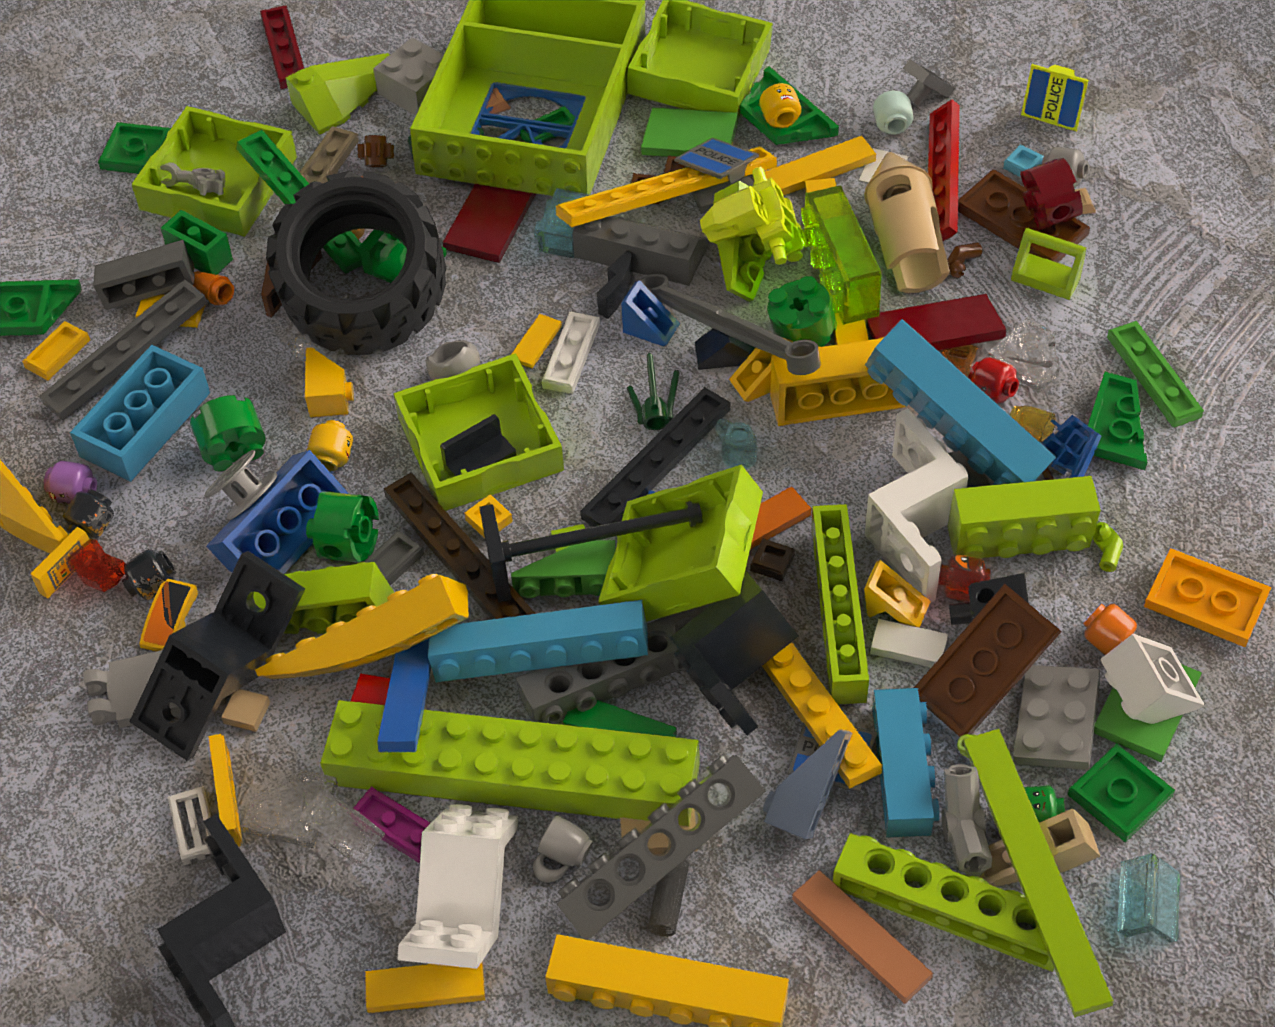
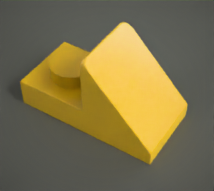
(893, 594)

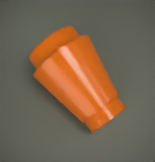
(215, 287)

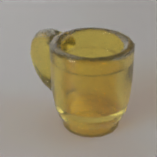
(1034, 421)

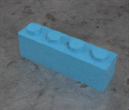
(905, 773)

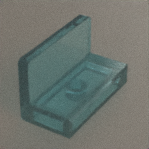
(1148, 898)

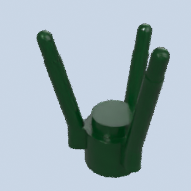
(654, 412)

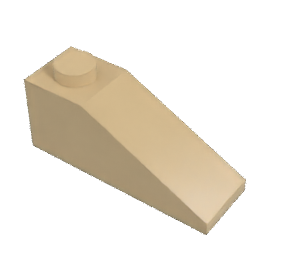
(1068, 841)

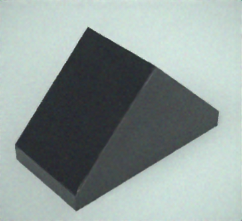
(720, 350)

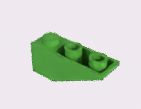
(568, 572)

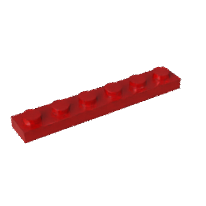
(944, 165)

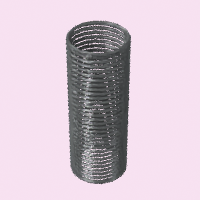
(667, 902)

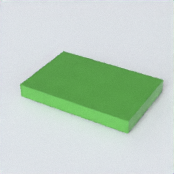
(679, 130)
(1137, 735)

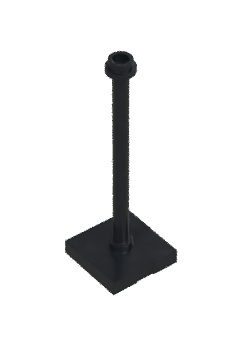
(502, 552)

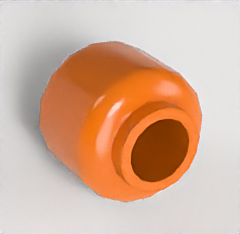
(1108, 627)

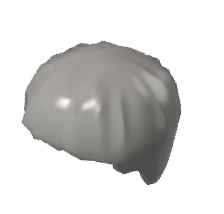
(452, 359)

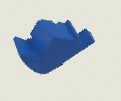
(1072, 446)

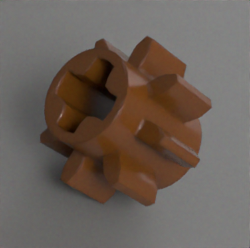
(375, 151)

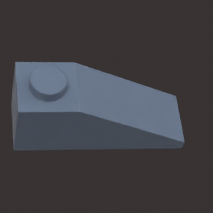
(803, 794)

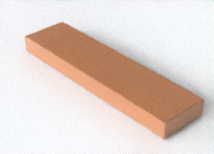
(862, 936)

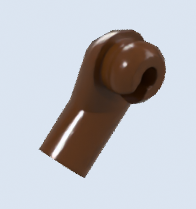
(960, 254)

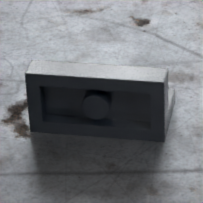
(476, 447)

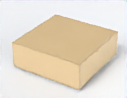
(245, 710)

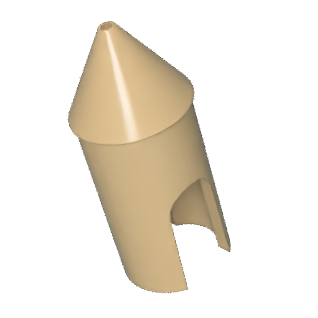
(907, 224)

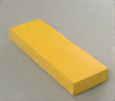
(225, 786)
(422, 987)

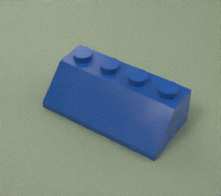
(278, 519)

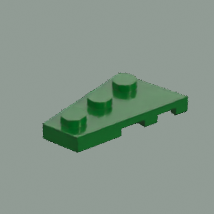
(1118, 421)

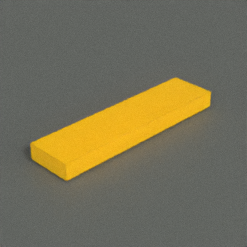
(822, 164)

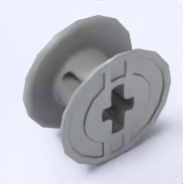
(240, 485)

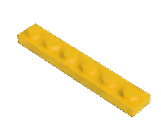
(821, 713)

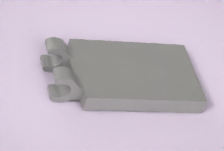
(124, 688)

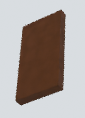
(1000, 208)
(986, 661)

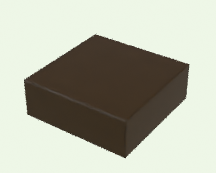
(772, 559)

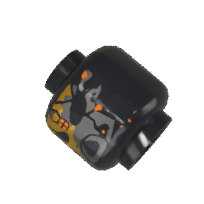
(89, 512)
(147, 573)

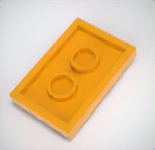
(1207, 597)

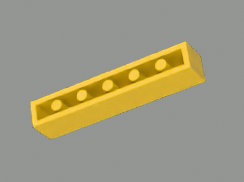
(664, 985)

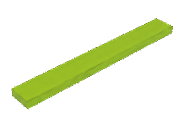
(1038, 875)

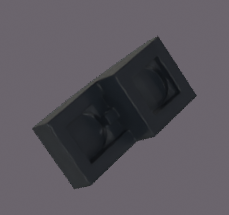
(618, 285)

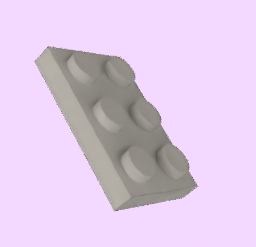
(1057, 717)

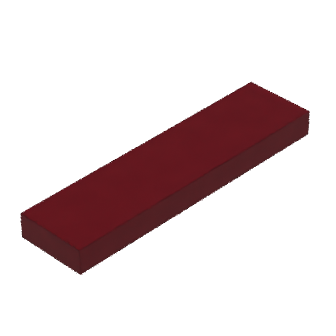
(282, 43)

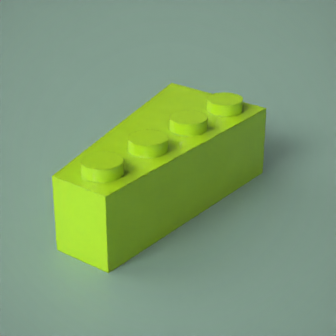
(334, 595)

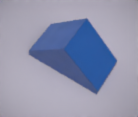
(646, 316)

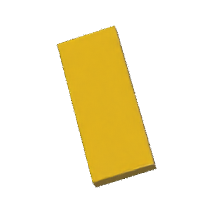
(536, 340)

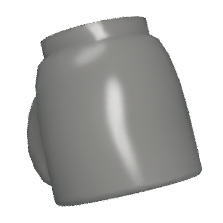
(564, 844)

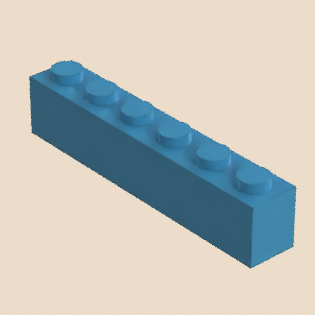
(539, 641)

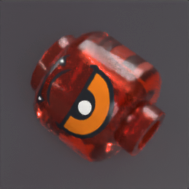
(960, 573)

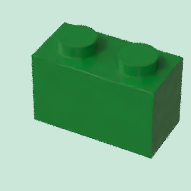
(205, 243)

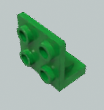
(383, 255)

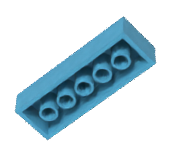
(956, 408)

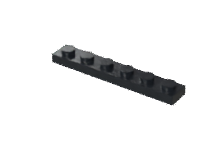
(657, 458)

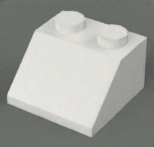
(1150, 680)

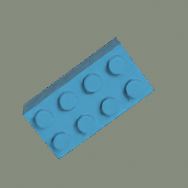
(140, 412)

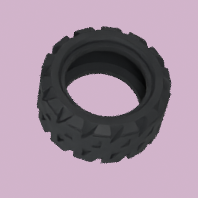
(346, 205)

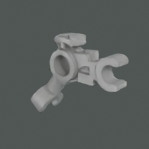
(201, 178)

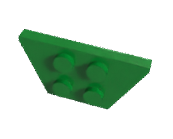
(809, 126)
(34, 305)

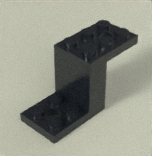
(729, 645)
(216, 655)
(219, 928)

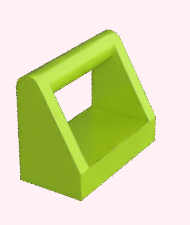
(1044, 273)

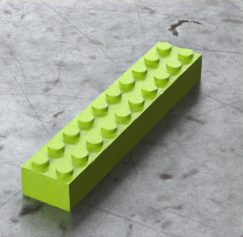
(514, 763)

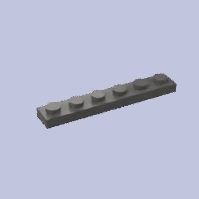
(123, 349)

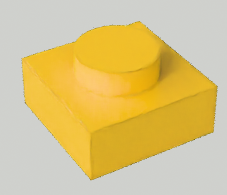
(502, 515)

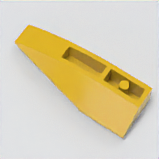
(24, 517)
(376, 631)

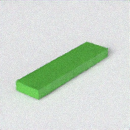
(1155, 374)

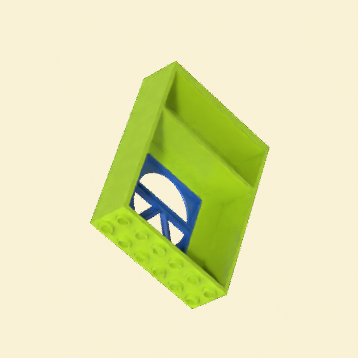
(528, 49)

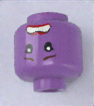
(67, 479)

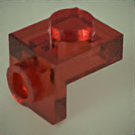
(96, 567)

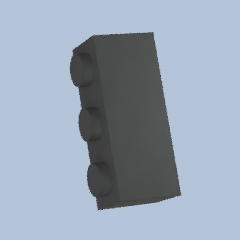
(143, 274)

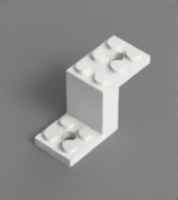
(914, 504)
(459, 887)

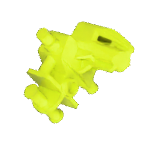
(759, 211)

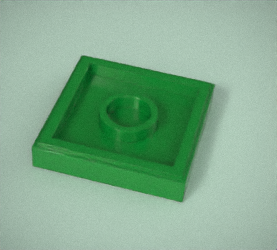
(131, 147)
(1121, 792)

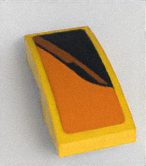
(167, 613)

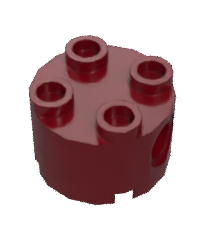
(1051, 193)

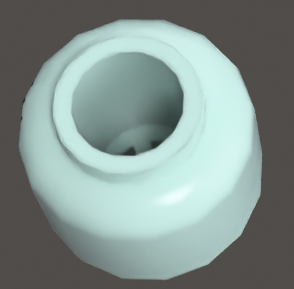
(893, 112)

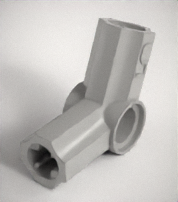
(964, 820)

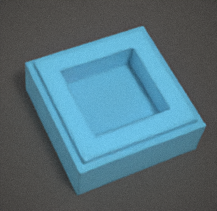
(1022, 159)

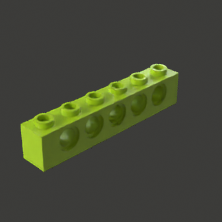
(839, 604)
(928, 904)

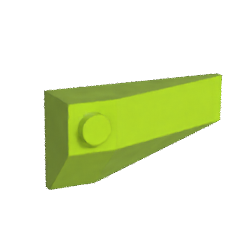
(332, 90)
(741, 257)

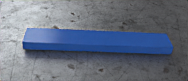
(405, 700)

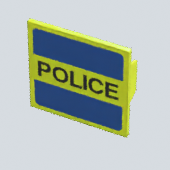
(1054, 96)

